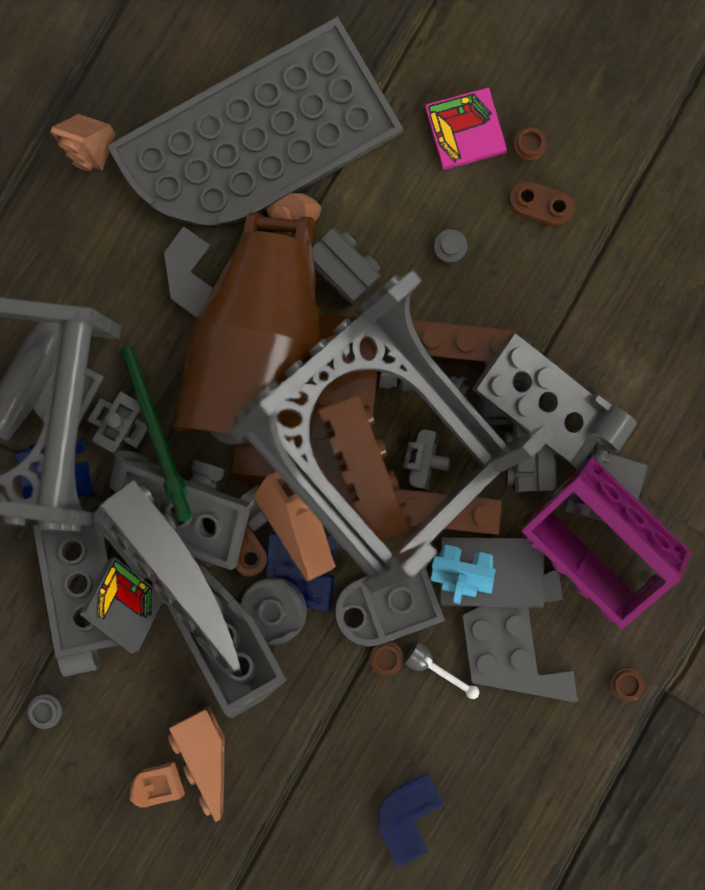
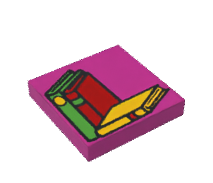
(465, 128)

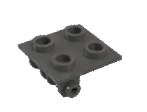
(626, 471)

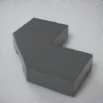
(181, 260)

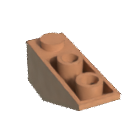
(84, 141)
(295, 526)
(203, 748)

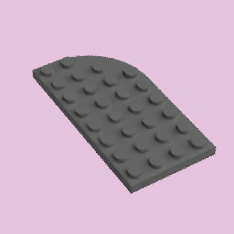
(260, 132)

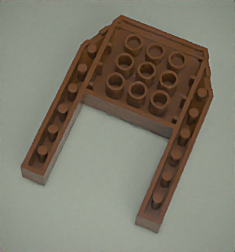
(444, 344)

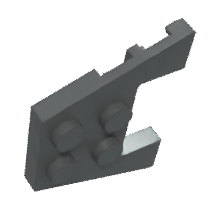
(503, 649)

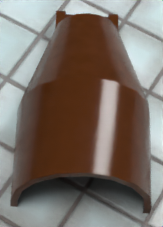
(252, 327)

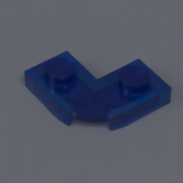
(280, 564)
(398, 817)

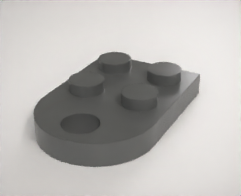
(389, 611)

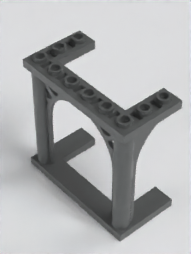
(389, 326)
(55, 494)

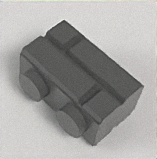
(344, 267)
(534, 474)

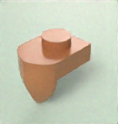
(293, 207)
(156, 786)

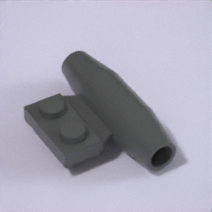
(29, 380)

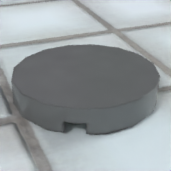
(276, 608)

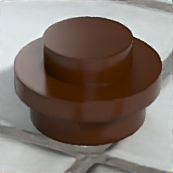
(529, 144)
(386, 658)
(626, 684)

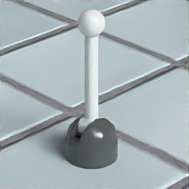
(420, 658)

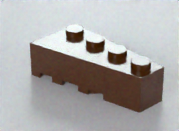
(363, 468)

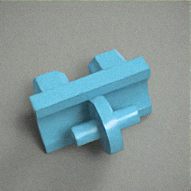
(463, 577)

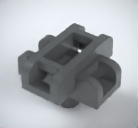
(117, 423)
(424, 459)

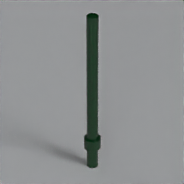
(173, 485)

